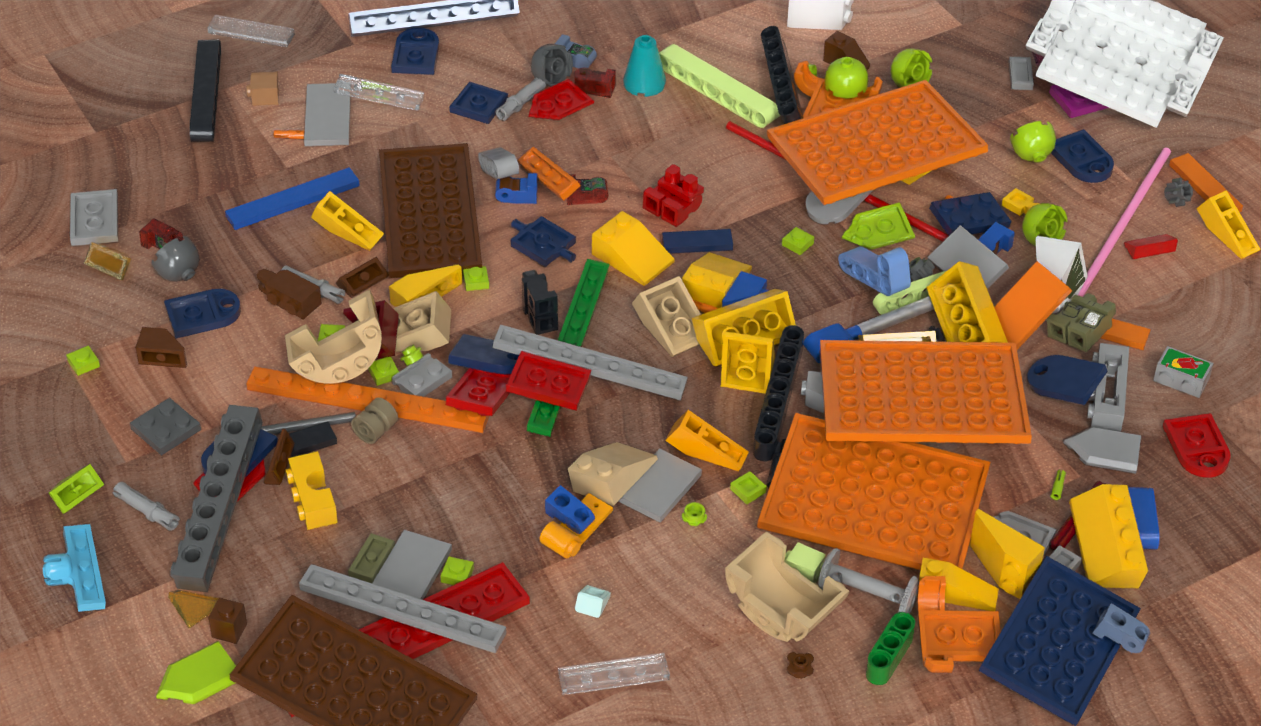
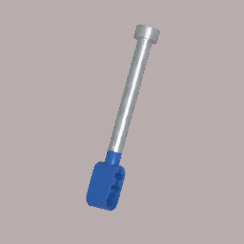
(871, 326)

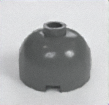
(551, 64)
(177, 260)

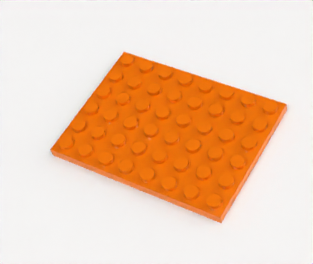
(876, 141)
(923, 392)
(874, 496)

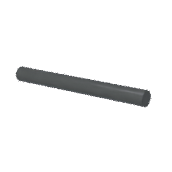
(302, 424)

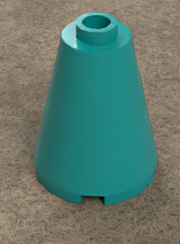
(644, 68)

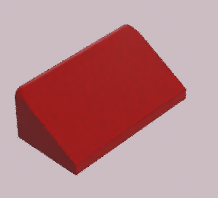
(1151, 246)

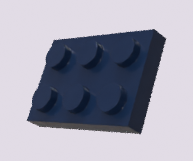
(972, 212)

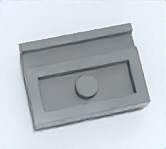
(422, 376)

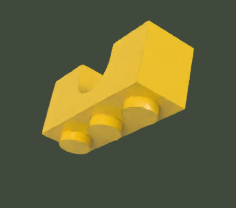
(315, 506)

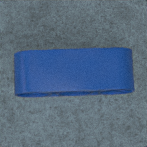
(1146, 516)

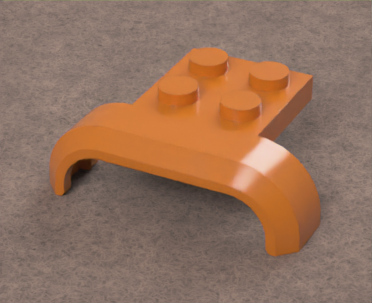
(824, 100)
(951, 634)

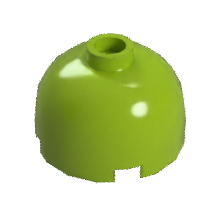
(911, 67)
(846, 77)
(1034, 141)
(1044, 221)

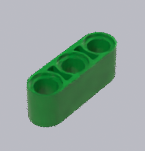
(890, 648)

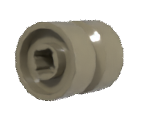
(374, 420)

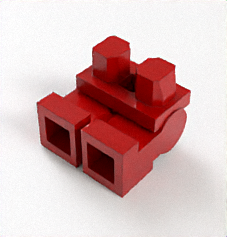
(673, 196)

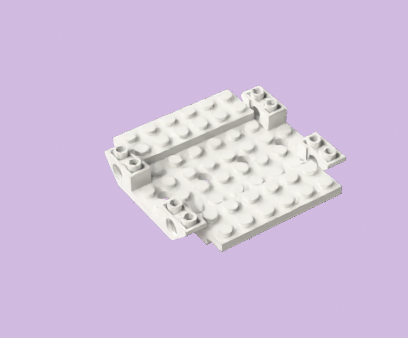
(1130, 33)

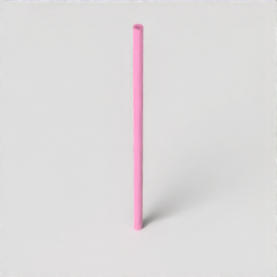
(1125, 218)

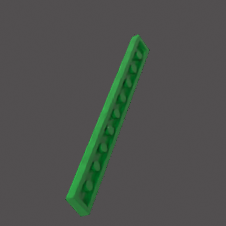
(573, 332)

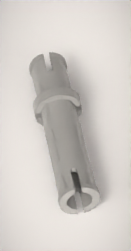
(515, 102)
(327, 290)
(153, 510)

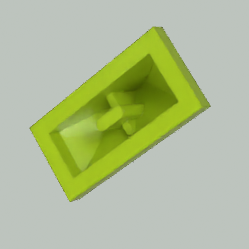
(76, 488)

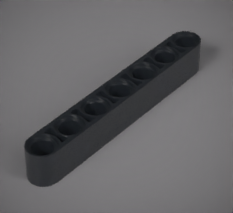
(781, 75)
(205, 91)
(778, 393)

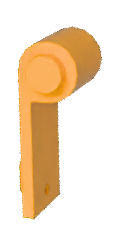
(565, 541)

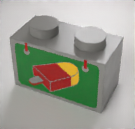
(1183, 372)

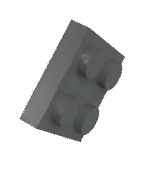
(165, 426)

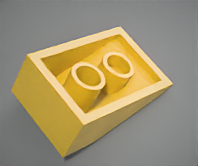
(630, 248)
(712, 277)
(747, 362)
(1005, 553)

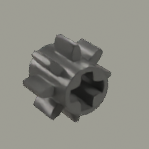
(1178, 192)
(920, 268)

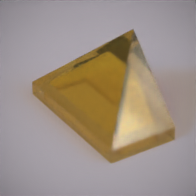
(107, 260)
(192, 606)

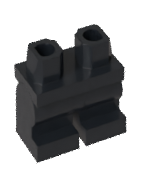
(539, 302)

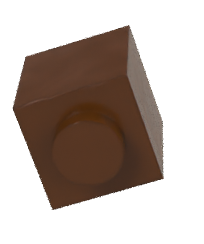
(227, 620)

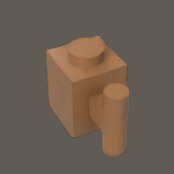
(263, 88)

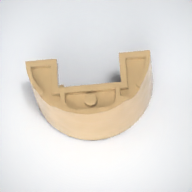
(342, 353)
(778, 595)

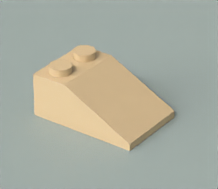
(668, 315)
(423, 323)
(609, 471)

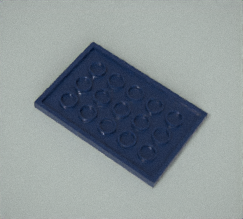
(1050, 642)

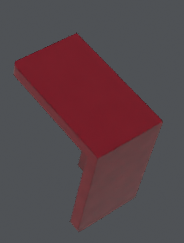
(388, 323)

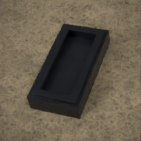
(312, 439)

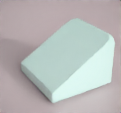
(592, 601)

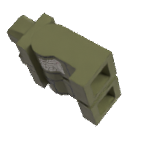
(1081, 319)

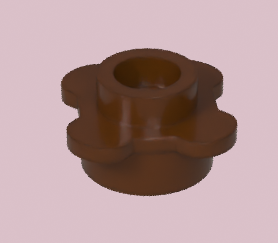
(800, 670)

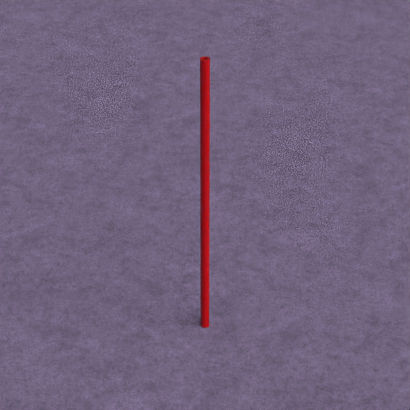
(924, 227)

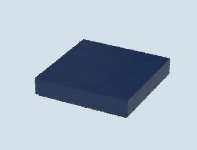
(478, 102)

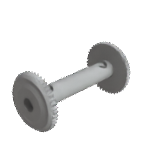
(905, 597)

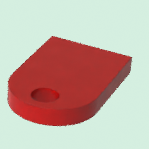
(1197, 442)

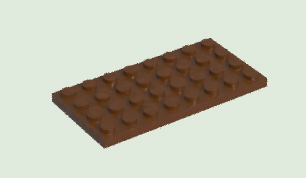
(429, 209)
(344, 676)

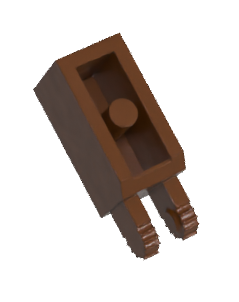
(290, 292)

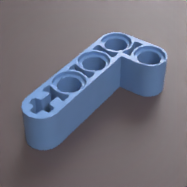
(883, 272)

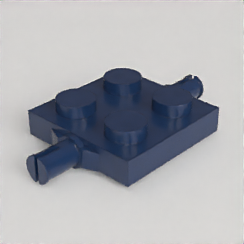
(543, 241)

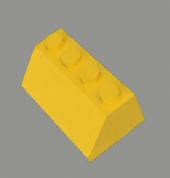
(965, 306)
(757, 316)
(1109, 537)

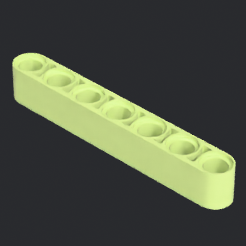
(718, 86)

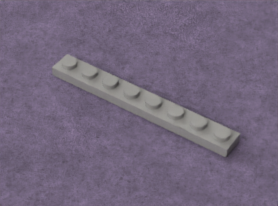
(600, 364)
(403, 608)

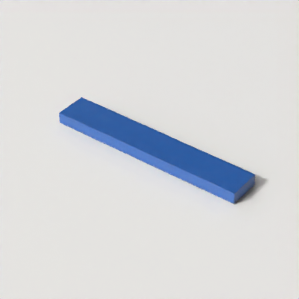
(291, 198)

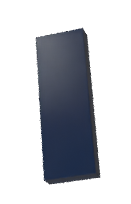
(697, 241)

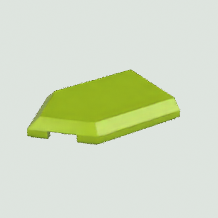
(879, 227)
(197, 675)

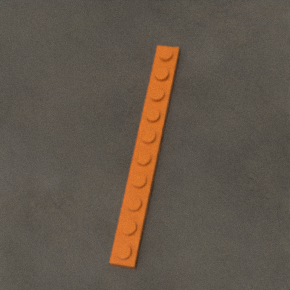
(358, 397)

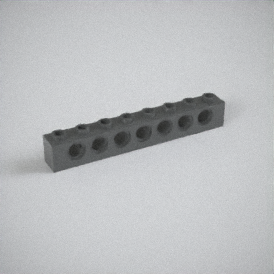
(224, 480)

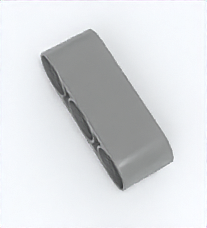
(498, 163)

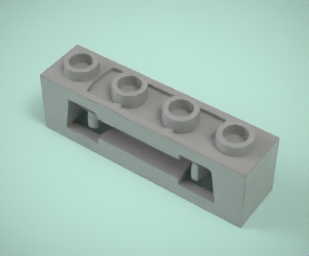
(1111, 413)

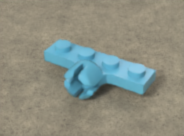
(77, 568)

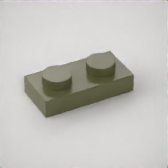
(371, 558)

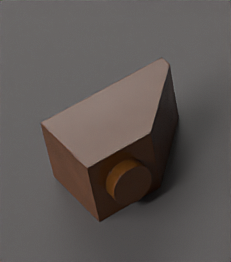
(840, 46)
(159, 348)

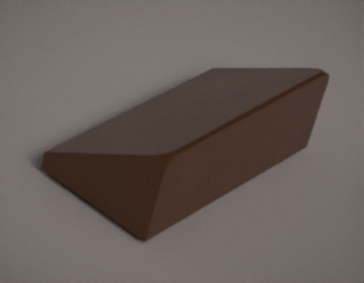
(362, 277)
(280, 459)

